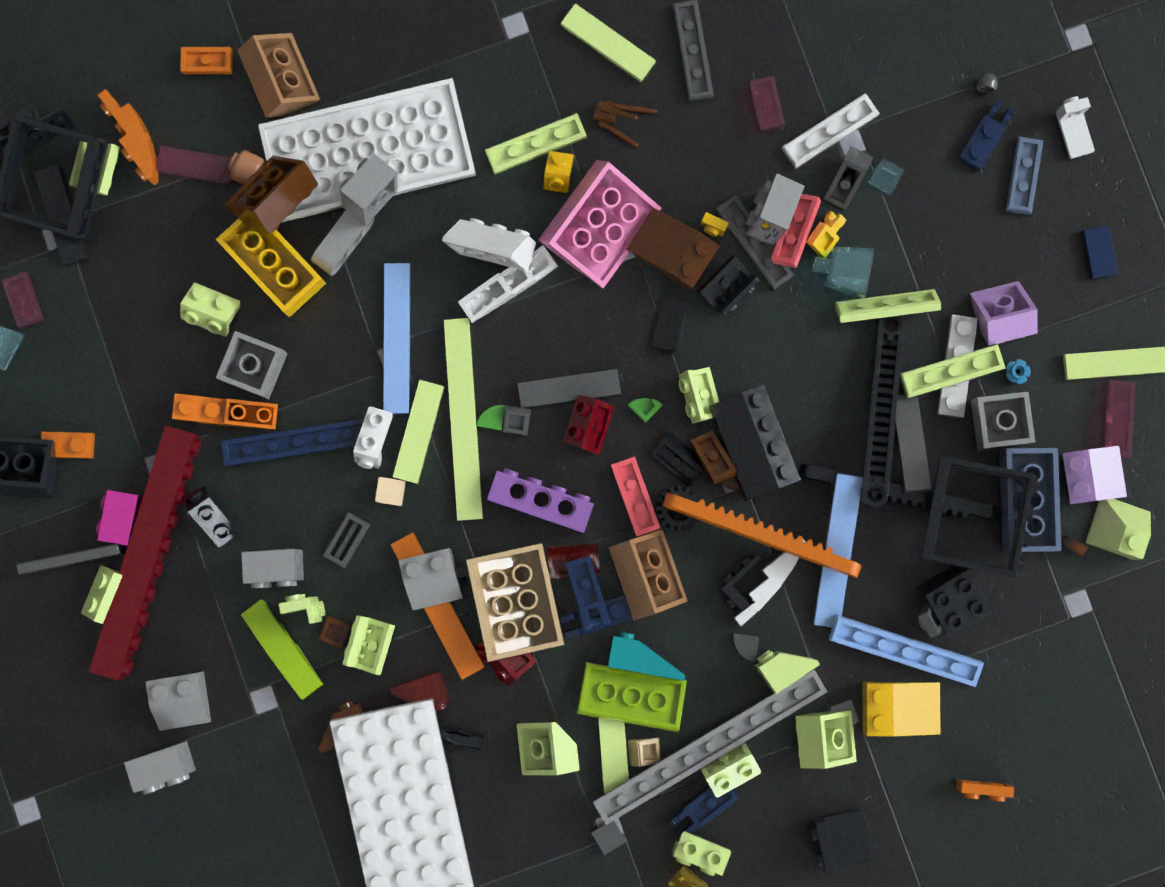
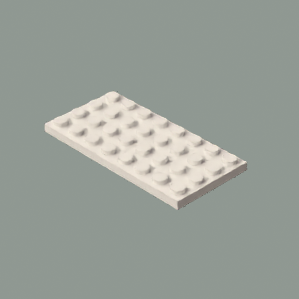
(409, 129)
(401, 797)

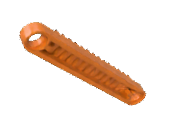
(762, 535)

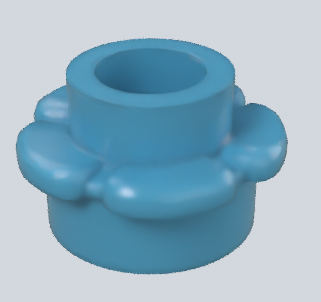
(1011, 373)

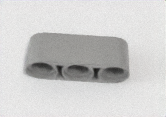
(339, 243)

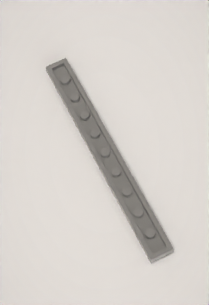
(709, 747)

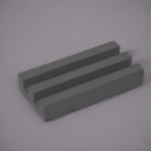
(365, 526)

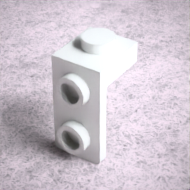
(1074, 126)
(371, 438)

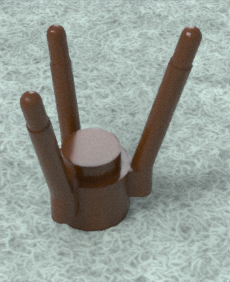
(608, 111)

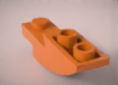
(135, 137)
(225, 412)

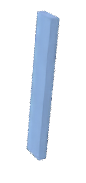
(397, 338)
(840, 538)
(906, 650)

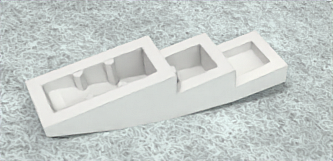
(507, 285)
(776, 573)

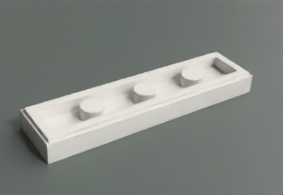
(830, 131)

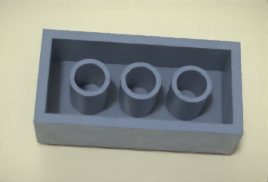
(1045, 525)

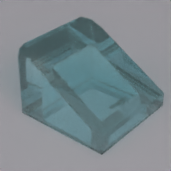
(886, 176)

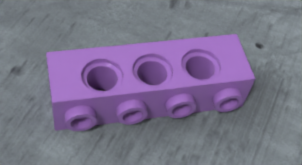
(505, 480)

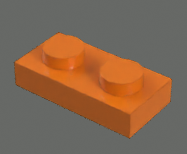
(206, 60)
(72, 444)
(973, 789)

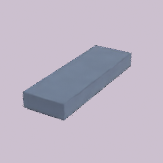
(1024, 175)

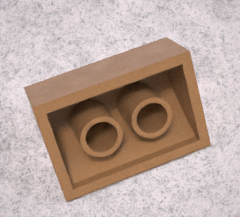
(278, 74)
(648, 574)

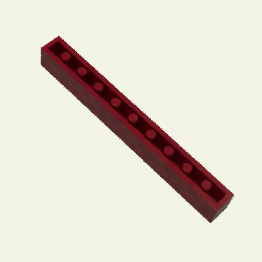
(145, 553)

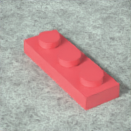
(791, 244)
(635, 496)

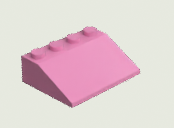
(598, 222)

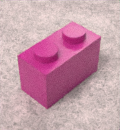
(118, 517)

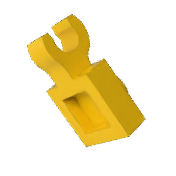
(824, 235)

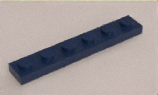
(291, 443)

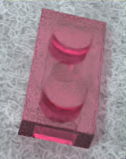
(766, 103)
(23, 300)

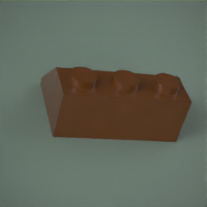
(272, 193)

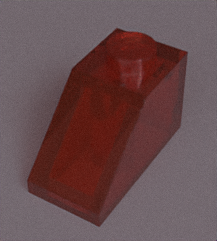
(424, 688)

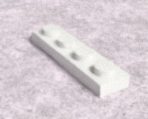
(959, 342)

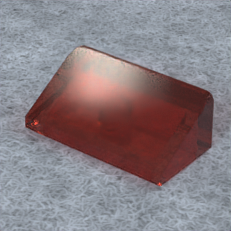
(561, 555)

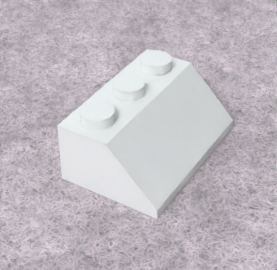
(491, 243)

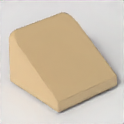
(390, 491)
(643, 751)

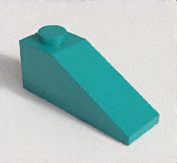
(635, 656)

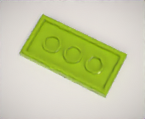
(632, 697)

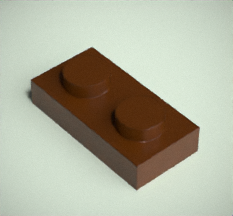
(713, 457)

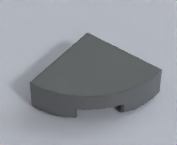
(746, 645)

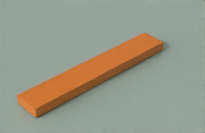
(444, 619)

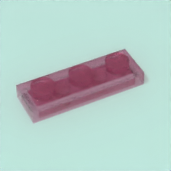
(194, 164)
(1120, 416)

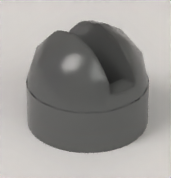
(987, 83)

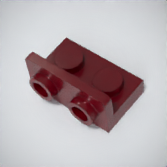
(588, 424)
(508, 668)

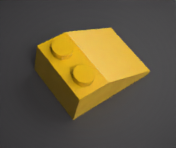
(900, 708)

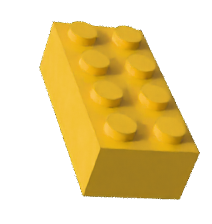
(272, 265)

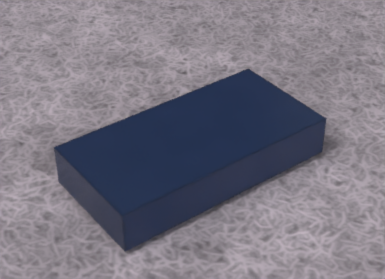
(1099, 252)

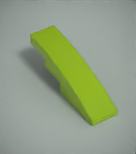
(282, 649)

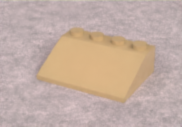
(515, 602)

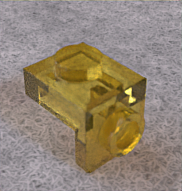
(686, 878)

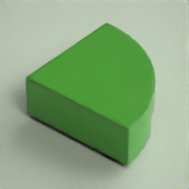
(645, 408)
(492, 418)

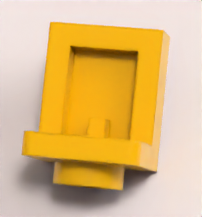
(558, 171)

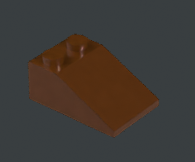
(672, 248)

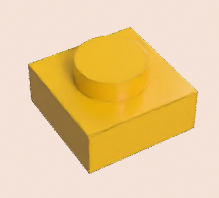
(713, 225)

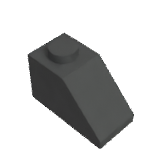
(848, 178)

